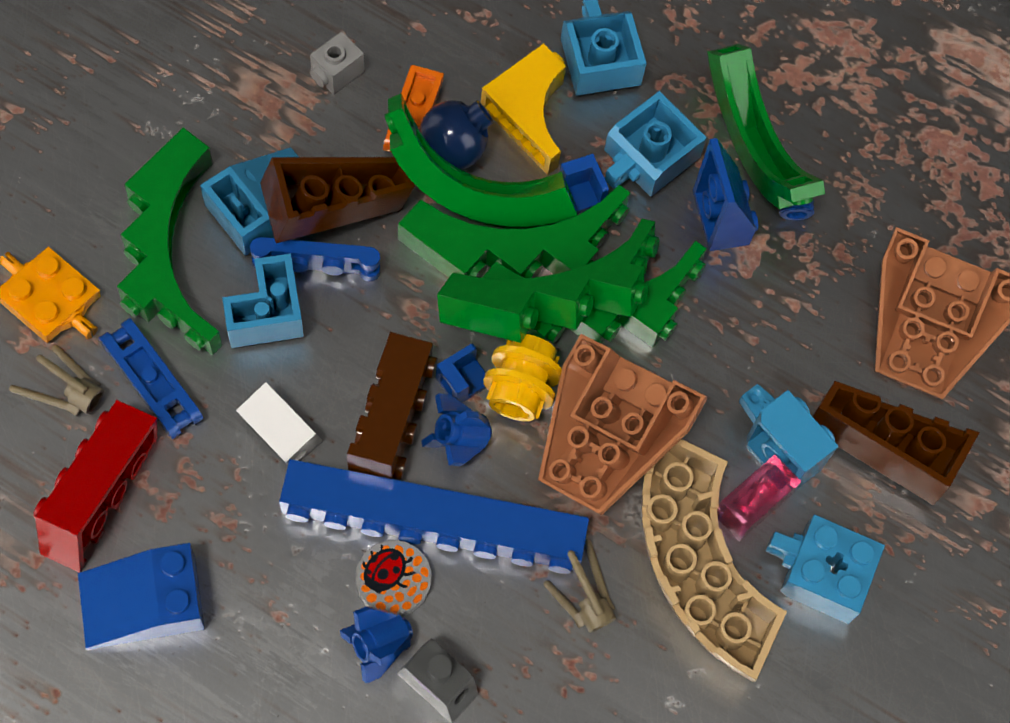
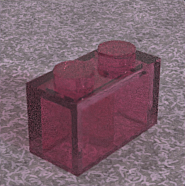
(757, 497)

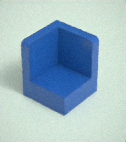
(585, 182)
(461, 374)

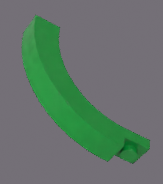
(752, 133)
(479, 199)

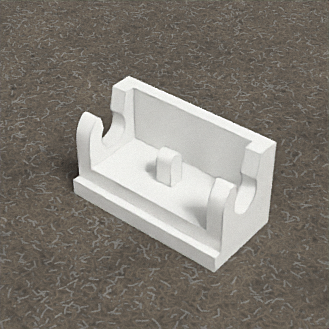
(278, 424)

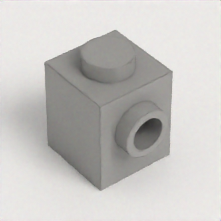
(337, 63)

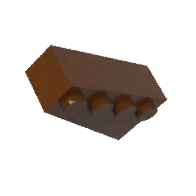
(330, 192)
(392, 408)
(895, 441)

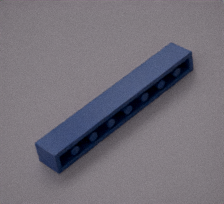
(432, 516)

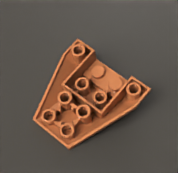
(935, 314)
(611, 425)

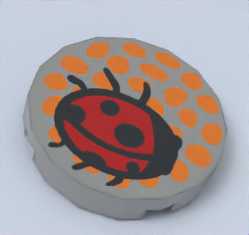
(393, 577)

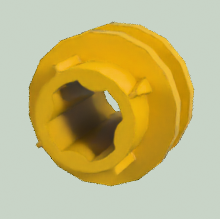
(523, 378)

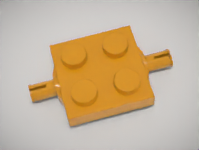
(48, 295)

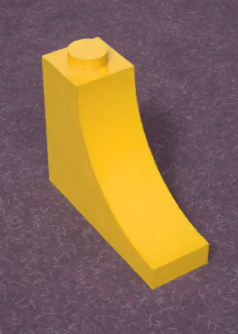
(518, 103)

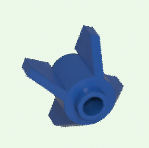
(459, 430)
(377, 639)

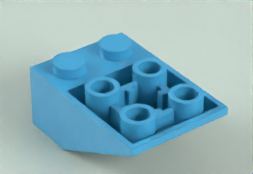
(238, 199)

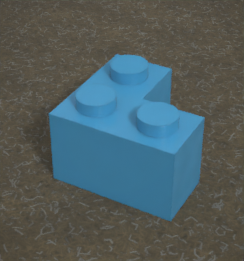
(267, 314)

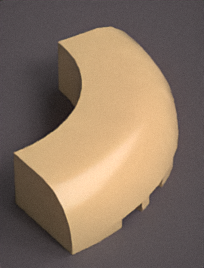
(696, 566)

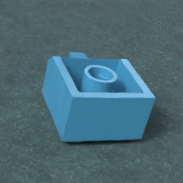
(602, 50)
(652, 145)
(788, 431)
(810, 561)

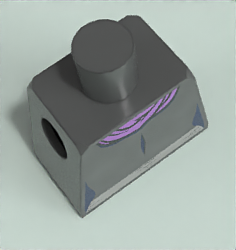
(440, 680)

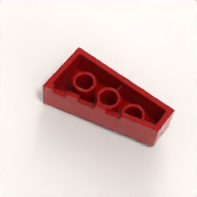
(93, 484)

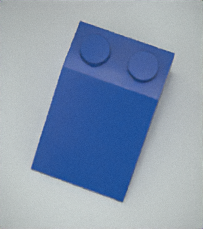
(723, 201)
(141, 597)

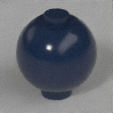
(457, 131)

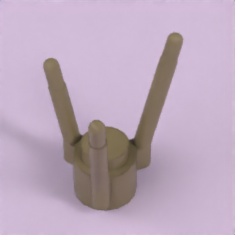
(82, 392)
(596, 608)

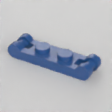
(320, 256)
(151, 378)

